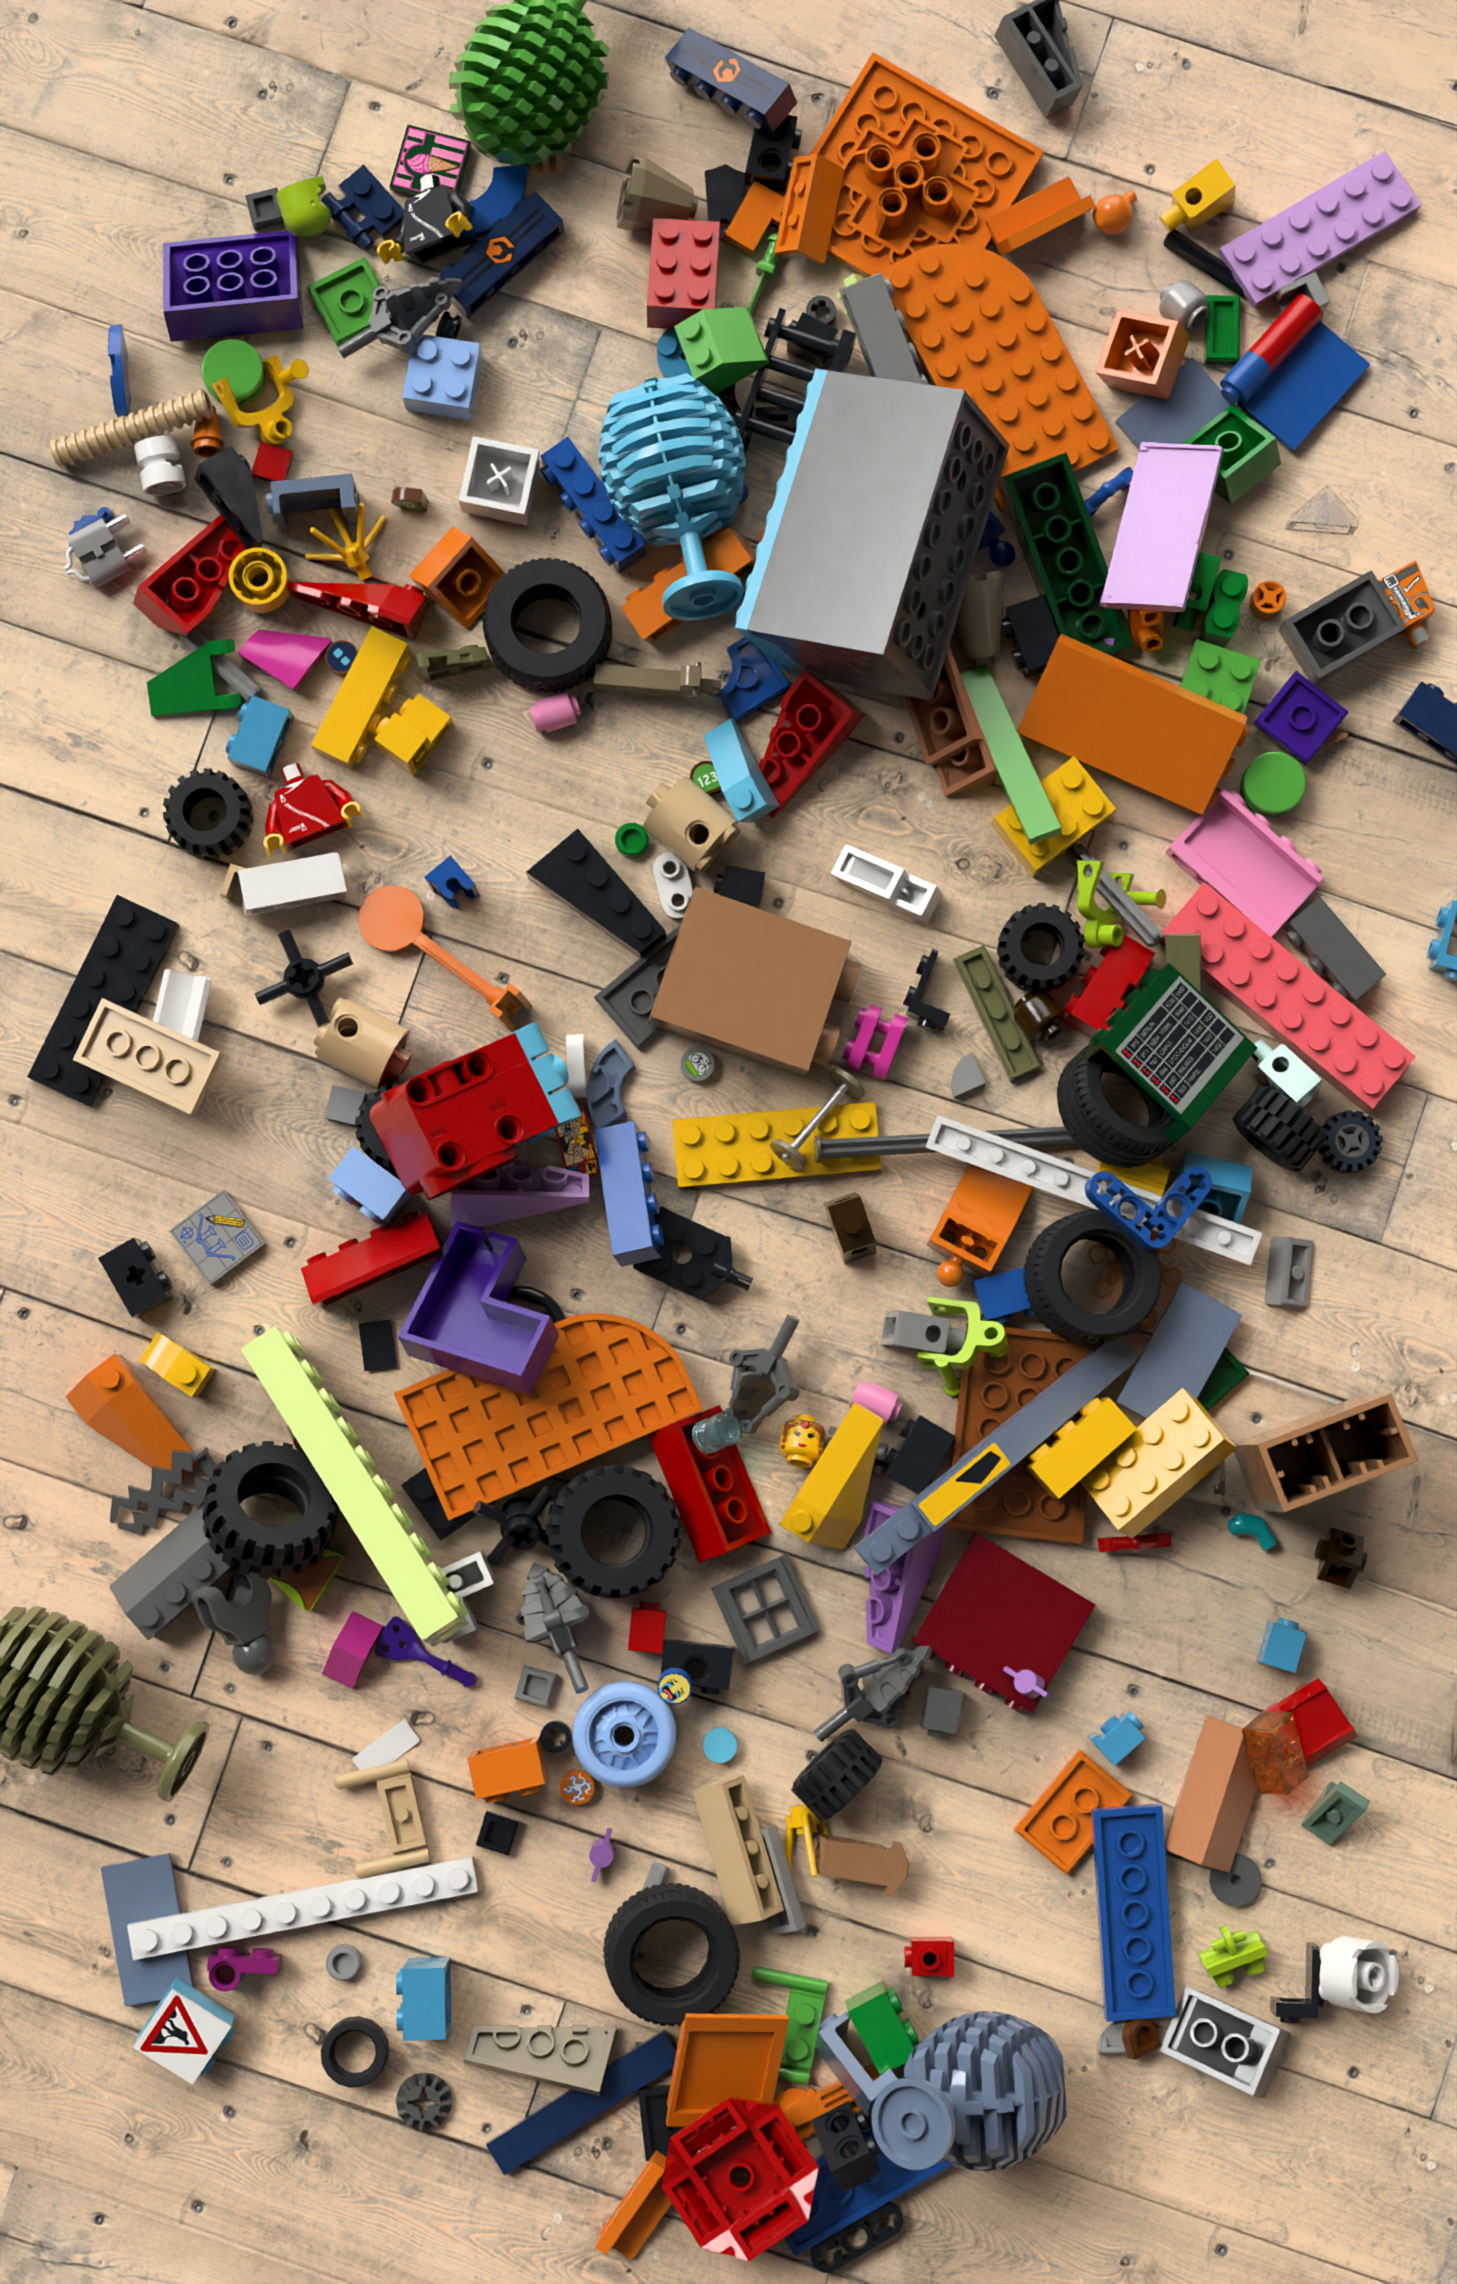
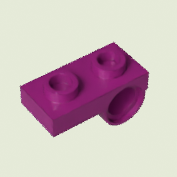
(259, 1961)

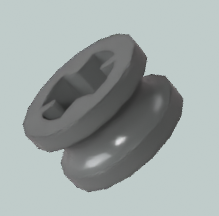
(829, 308)

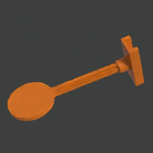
(395, 919)

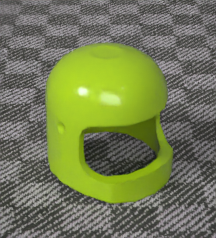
(301, 207)

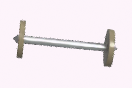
(845, 1084)

